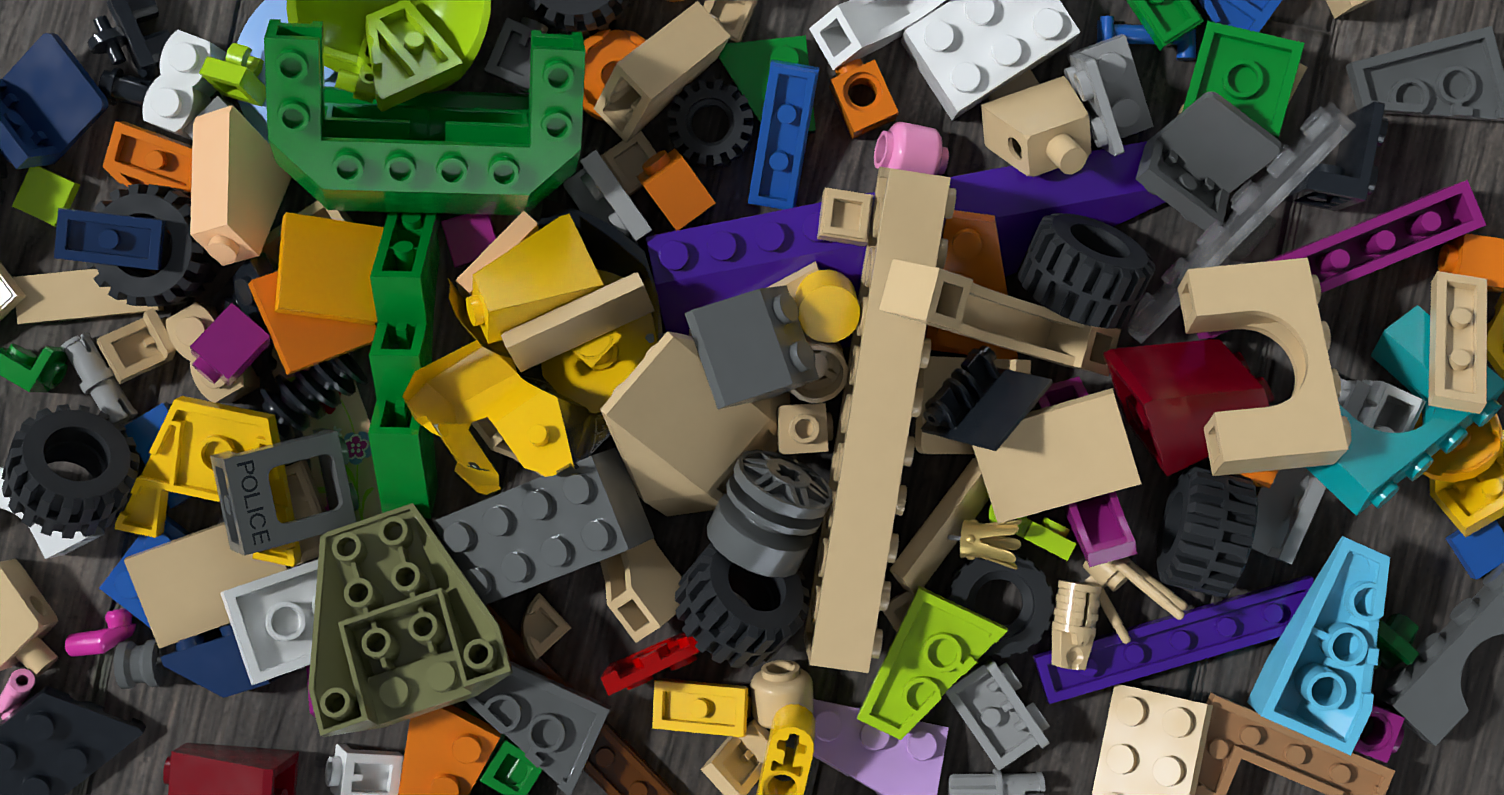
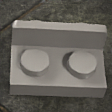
(602, 196)

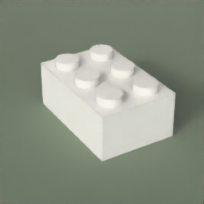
(984, 44)

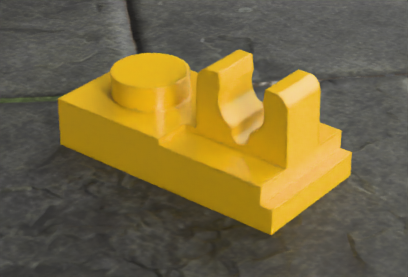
(701, 707)

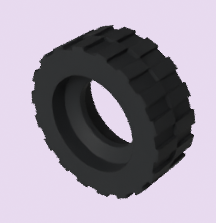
(1035, 599)

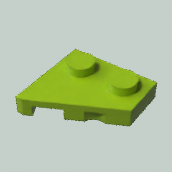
(407, 55)

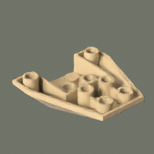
(675, 436)

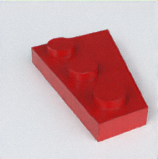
(640, 666)

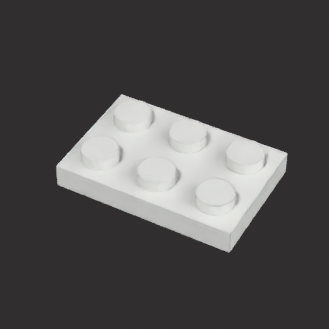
(274, 621)

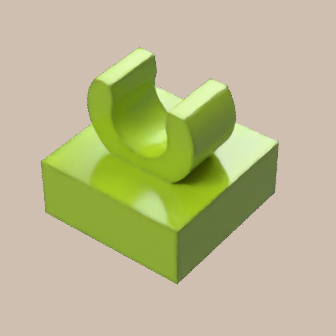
(236, 75)

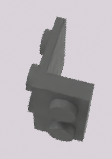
(1205, 158)

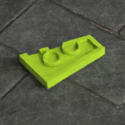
(927, 656)

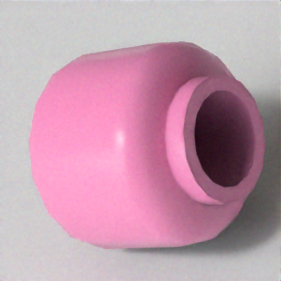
(911, 149)

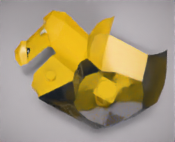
(553, 408)

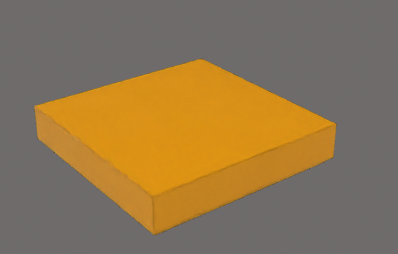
(327, 268)

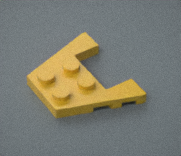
(183, 466)

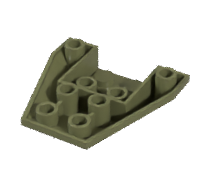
(396, 627)

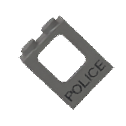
(248, 498)

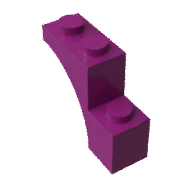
(1097, 520)

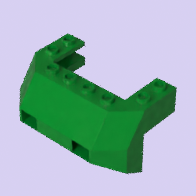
(431, 151)

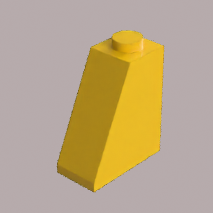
(532, 279)

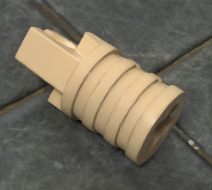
(1074, 624)

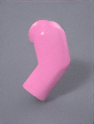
(16, 691)

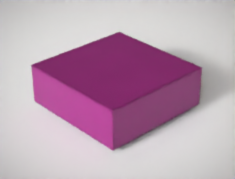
(468, 237)

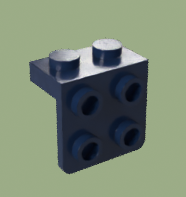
(46, 104)

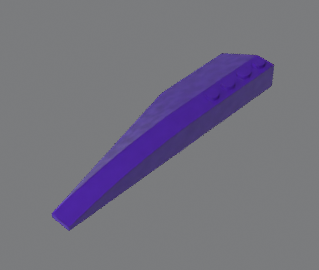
(756, 251)

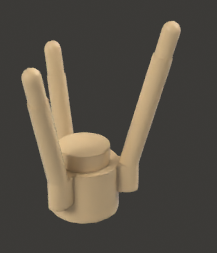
(1115, 574)

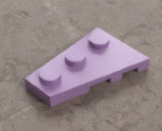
(876, 757)

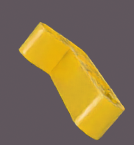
(786, 760)

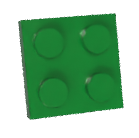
(1248, 71)

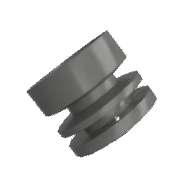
(769, 513)

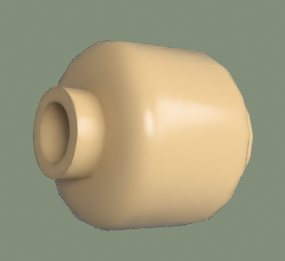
(777, 686)

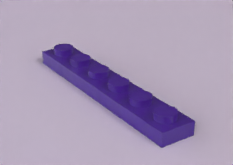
(1176, 642)

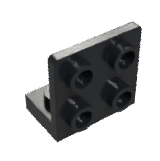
(1353, 174)

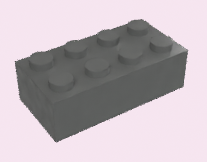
(546, 527)

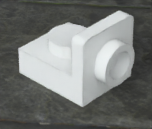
(363, 771)

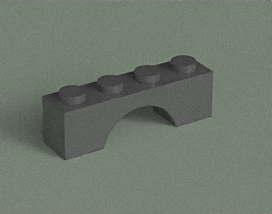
(1430, 688)

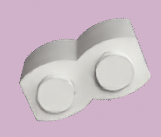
(180, 89)

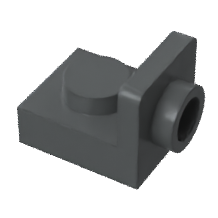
(512, 52)

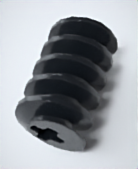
(309, 391)

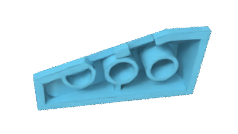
(1327, 654)

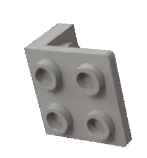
(1109, 91)

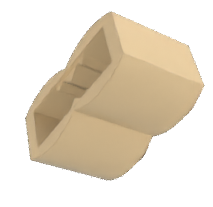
(183, 330)

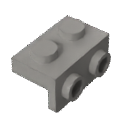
(996, 713)

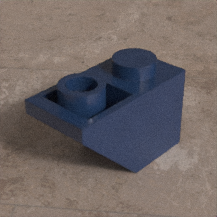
(212, 663)

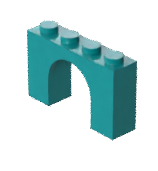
(1382, 459)

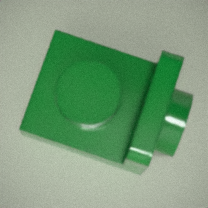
(33, 372)

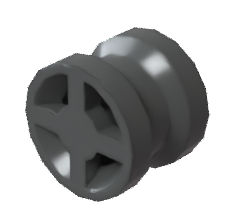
(139, 664)

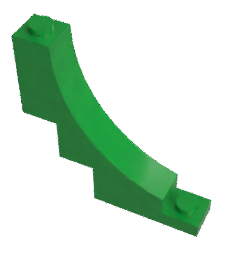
(404, 305)

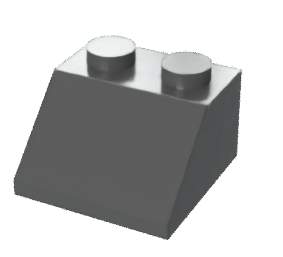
(752, 346)

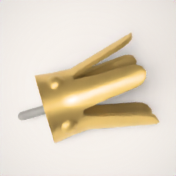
(989, 541)

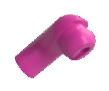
(100, 641)

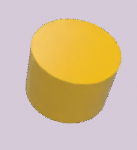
(827, 306)

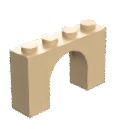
(1282, 304)

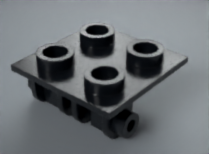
(982, 401)

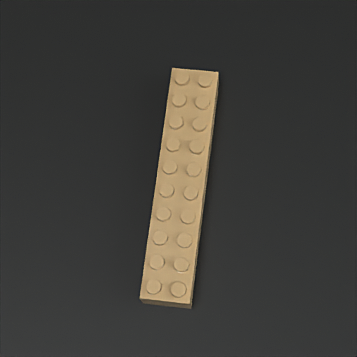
(874, 428)

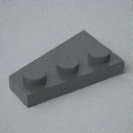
(1435, 79)
(545, 721)

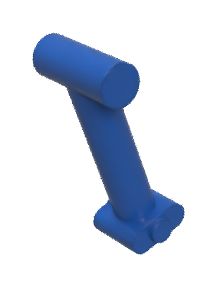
(1138, 35)

